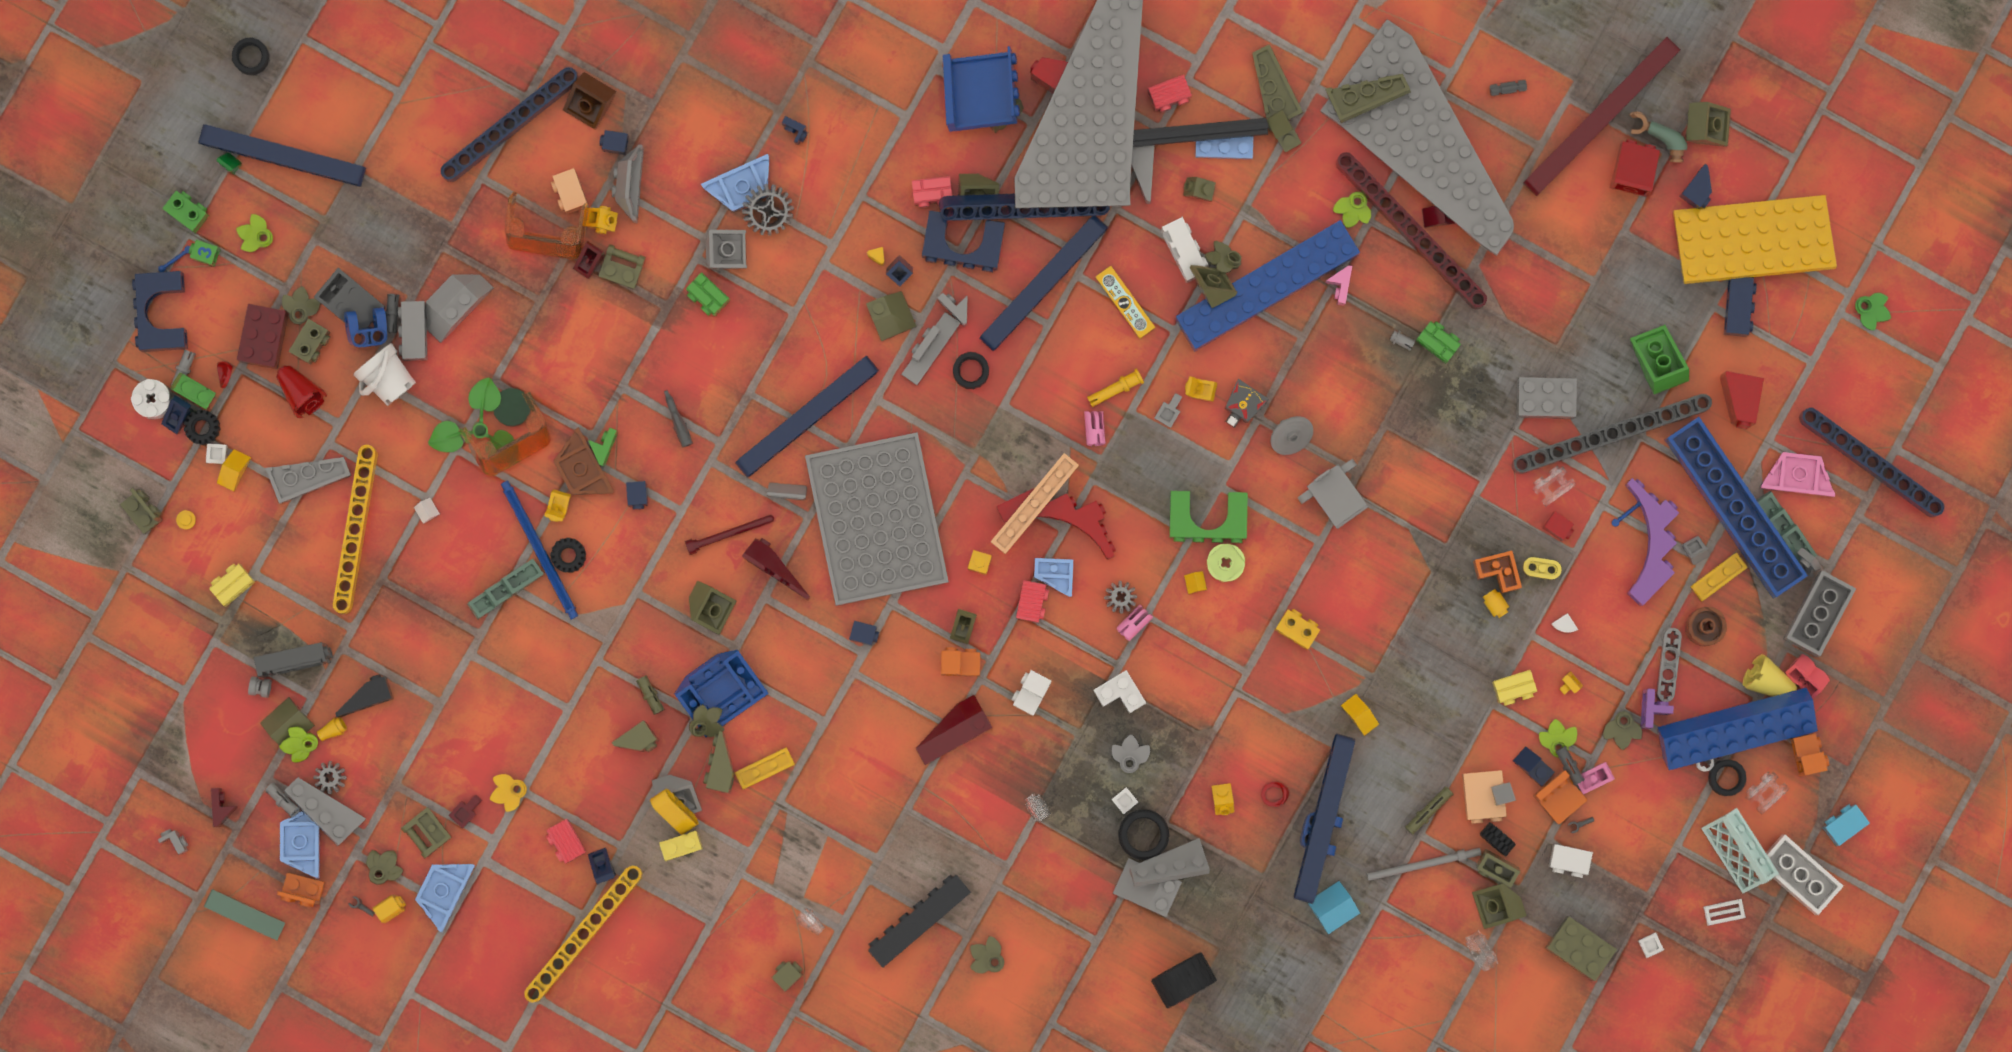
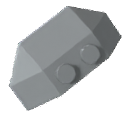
(629, 182)
(454, 302)

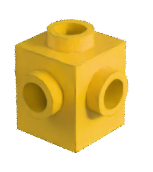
(601, 219)

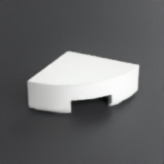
(1565, 624)

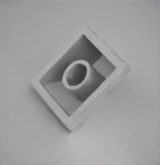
(681, 788)

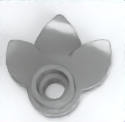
(1130, 751)

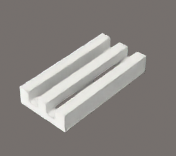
(1708, 915)

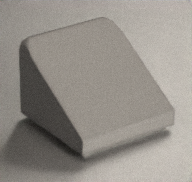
(1695, 550)
(1503, 793)

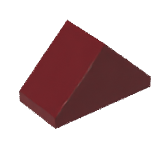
(588, 260)

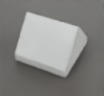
(426, 510)

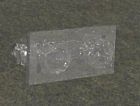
(1487, 957)

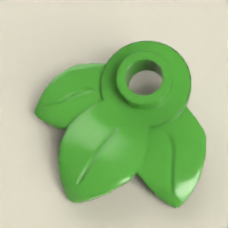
(1875, 311)

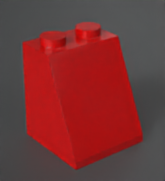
(1047, 72)
(1635, 168)
(1742, 397)

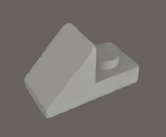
(958, 311)

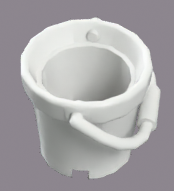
(384, 376)

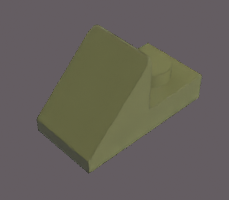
(1283, 131)

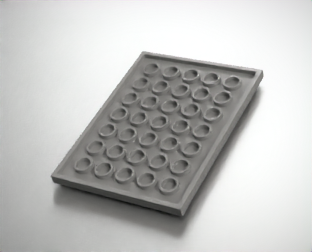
(876, 519)

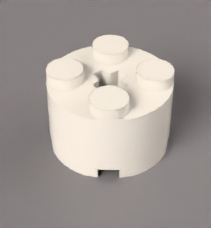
(141, 401)

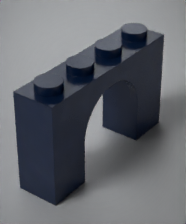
(985, 256)
(147, 288)

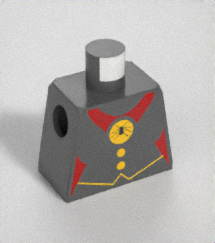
(1244, 403)

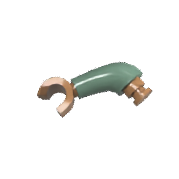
(1673, 140)

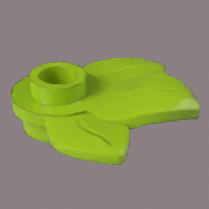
(1351, 212)
(252, 233)
(1558, 735)
(296, 744)

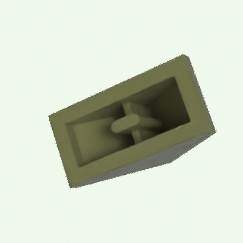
(963, 626)

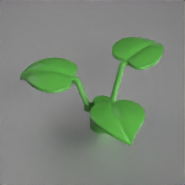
(484, 397)

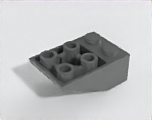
(343, 295)

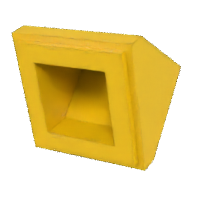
(877, 255)
(1195, 582)

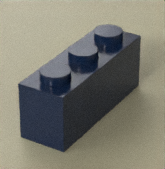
(1739, 307)

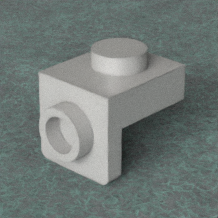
(178, 841)

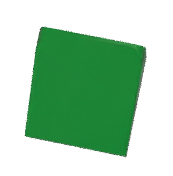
(229, 162)

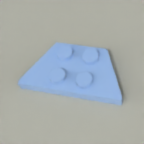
(736, 184)
(300, 844)
(442, 891)

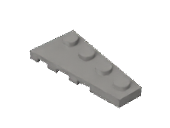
(302, 478)
(327, 813)
(1175, 864)

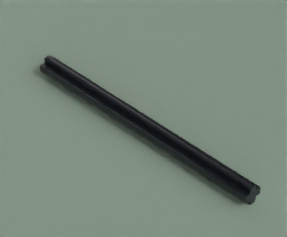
(1200, 132)

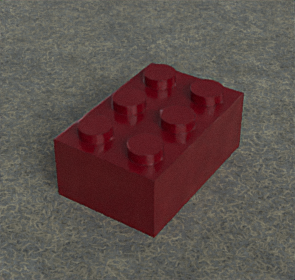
(262, 336)

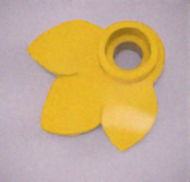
(505, 792)

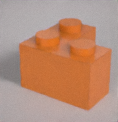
(1503, 567)
(960, 663)
(1808, 755)

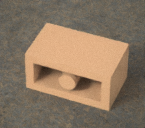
(569, 190)

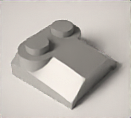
(725, 249)

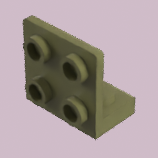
(141, 511)

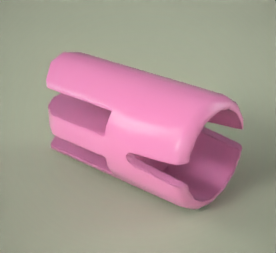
(1094, 428)
(1134, 623)

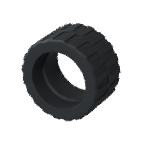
(1184, 980)

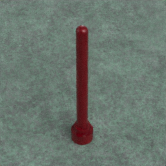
(694, 545)

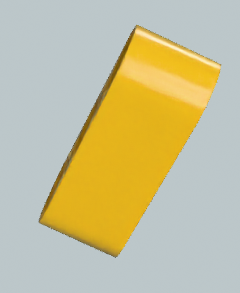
(674, 811)

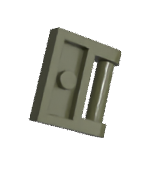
(620, 273)
(432, 830)

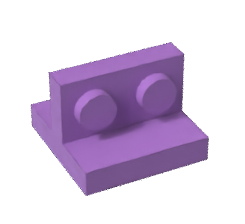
(1649, 708)

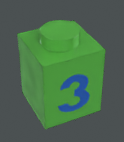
(204, 253)

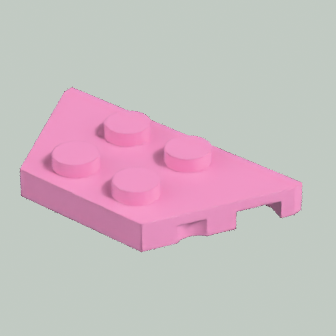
(1799, 475)

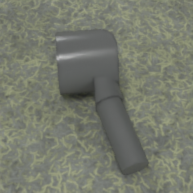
(1581, 823)
(362, 907)

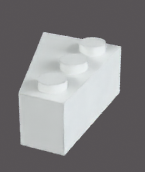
(1183, 247)

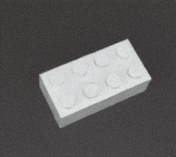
(1802, 875)

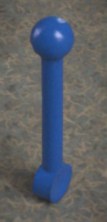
(162, 268)
(1615, 522)

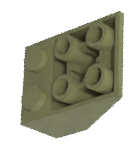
(721, 771)

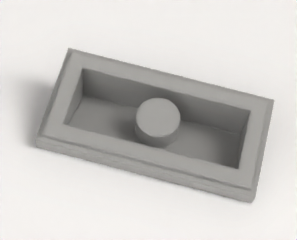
(787, 491)

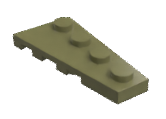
(1274, 85)
(1362, 97)

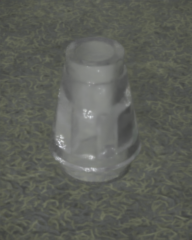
(810, 921)

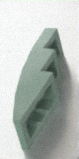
(1784, 525)
(505, 589)
(244, 914)

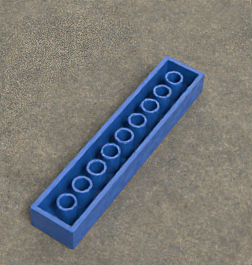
(1269, 285)
(1736, 507)

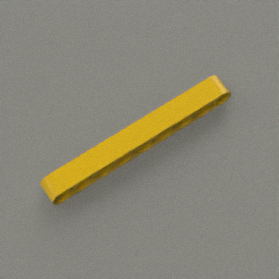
(357, 539)
(576, 940)

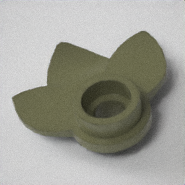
(1223, 257)
(301, 303)
(708, 720)
(1622, 733)
(383, 864)
(984, 954)

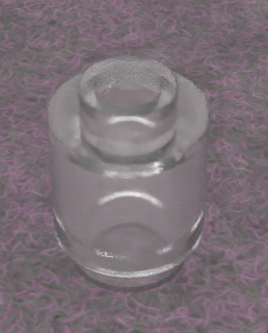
(1037, 807)

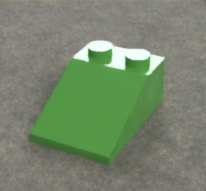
(1660, 359)

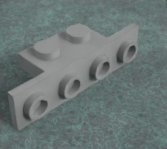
(933, 343)

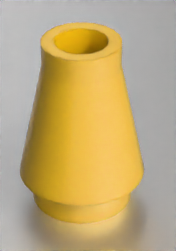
(332, 729)

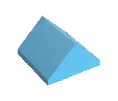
(1334, 907)

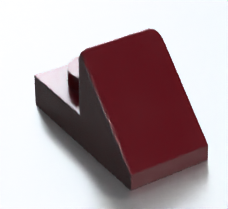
(1434, 217)
(220, 813)

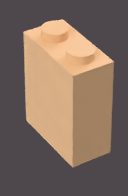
(1479, 796)

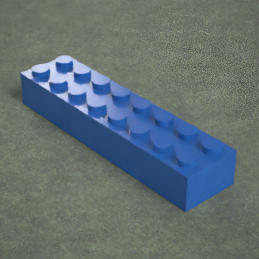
(1737, 729)

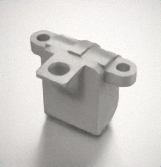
(1336, 494)

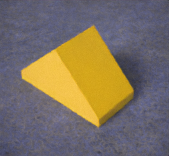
(233, 470)
(1360, 714)

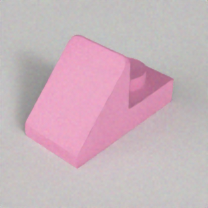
(1341, 279)
(1595, 778)

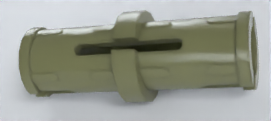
(650, 695)

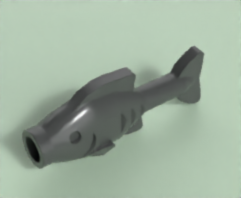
(679, 425)

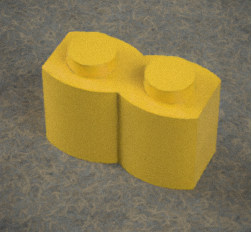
(389, 908)

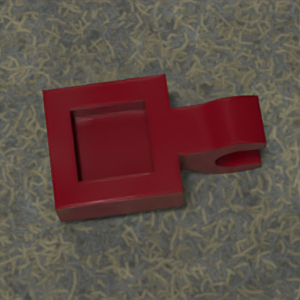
(464, 812)

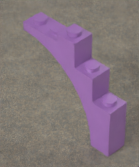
(1660, 542)

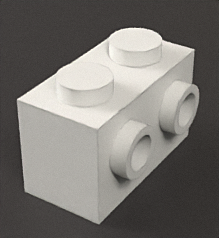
(1570, 860)

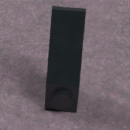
(369, 695)

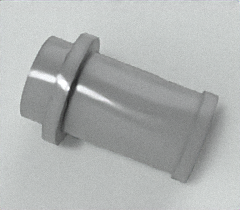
(1402, 340)

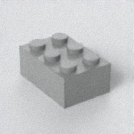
(1546, 398)

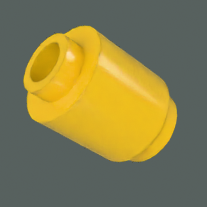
(1496, 603)

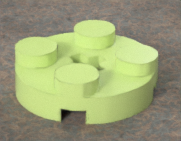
(1228, 552)

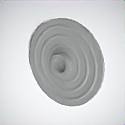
(1291, 435)

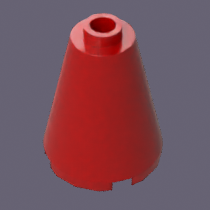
(300, 391)

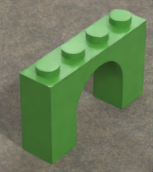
(1184, 528)

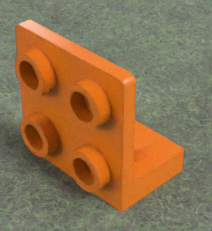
(1560, 797)
(303, 889)

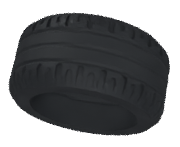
(1164, 834)

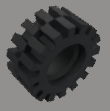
(213, 427)
(560, 546)
(1497, 839)

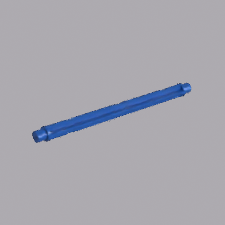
(539, 550)

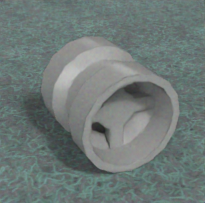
(259, 687)

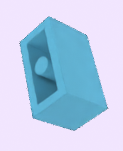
(1845, 825)

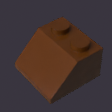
(589, 100)

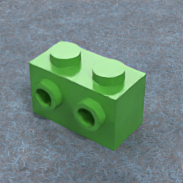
(185, 211)

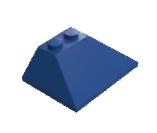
(722, 683)

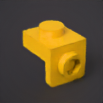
(1200, 389)
(557, 505)
(1223, 799)

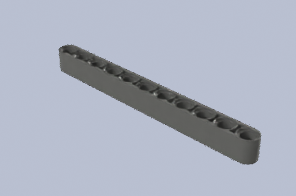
(1619, 428)

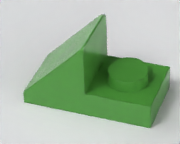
(602, 451)

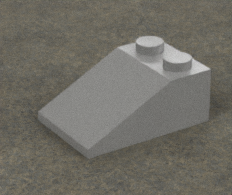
(1154, 897)

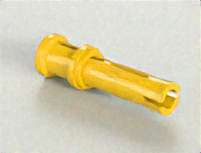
(1124, 383)

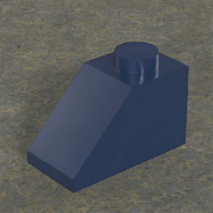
(1699, 189)

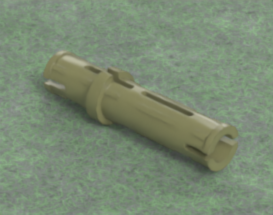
(1412, 827)

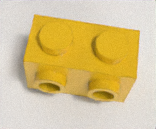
(1298, 629)

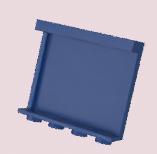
(980, 91)

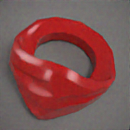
(224, 372)
(1282, 800)

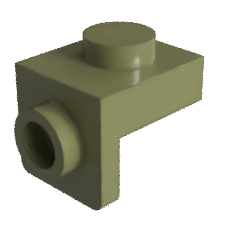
(1199, 188)

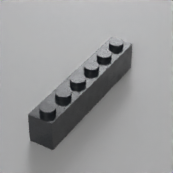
(919, 921)

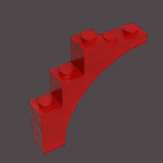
(1063, 509)

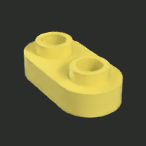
(1541, 569)

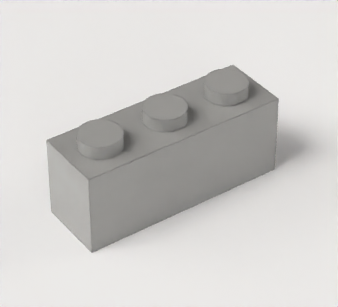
(413, 331)

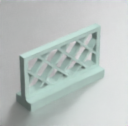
(1747, 846)

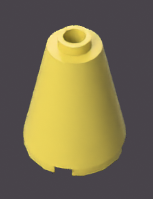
(1767, 678)

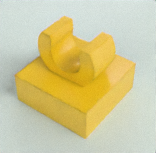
(1571, 683)

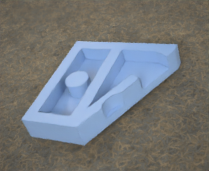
(1055, 573)

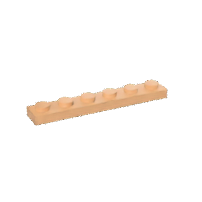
(1034, 503)

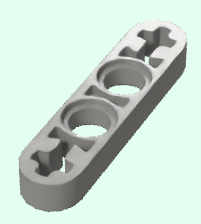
(1665, 664)

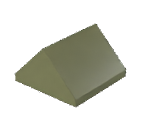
(1213, 284)
(284, 717)

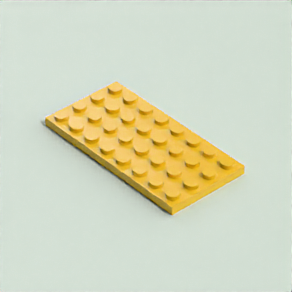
(1754, 239)

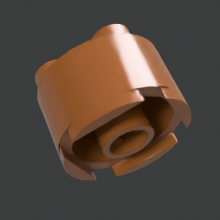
(1716, 622)

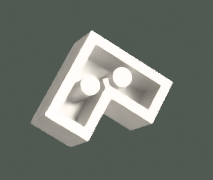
(1123, 688)
(1032, 692)

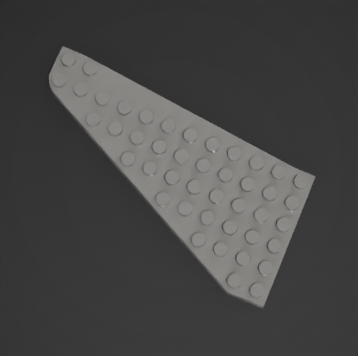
(1088, 128)
(1425, 140)

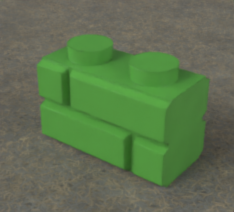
(707, 295)
(1438, 341)
(192, 390)

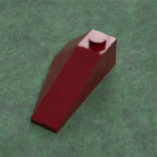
(765, 558)
(955, 729)

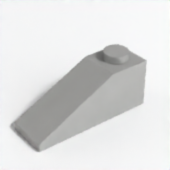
(1143, 169)

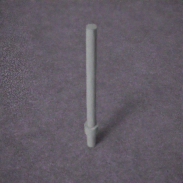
(1461, 855)

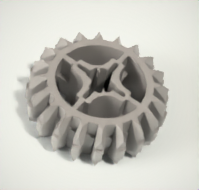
(760, 208)

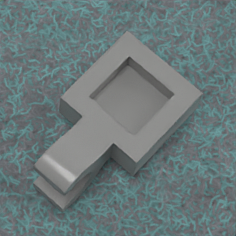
(1168, 413)
(1808, 561)

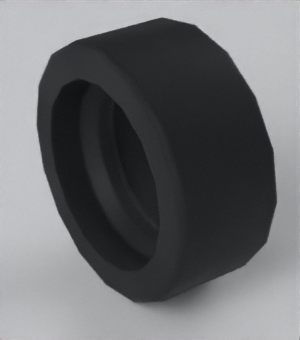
(250, 70)
(973, 356)
(1741, 774)

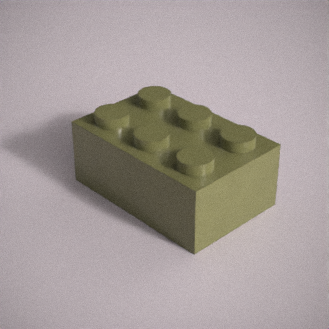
(1580, 948)

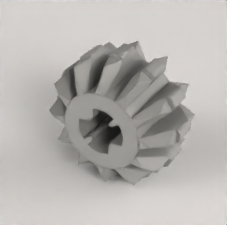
(1126, 599)
(336, 774)

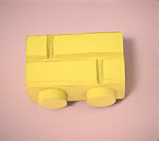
(232, 584)
(1514, 686)
(681, 846)

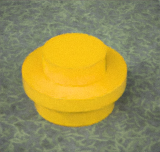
(186, 519)

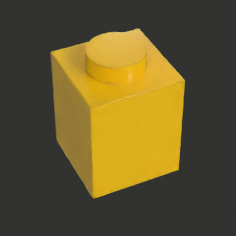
(979, 562)

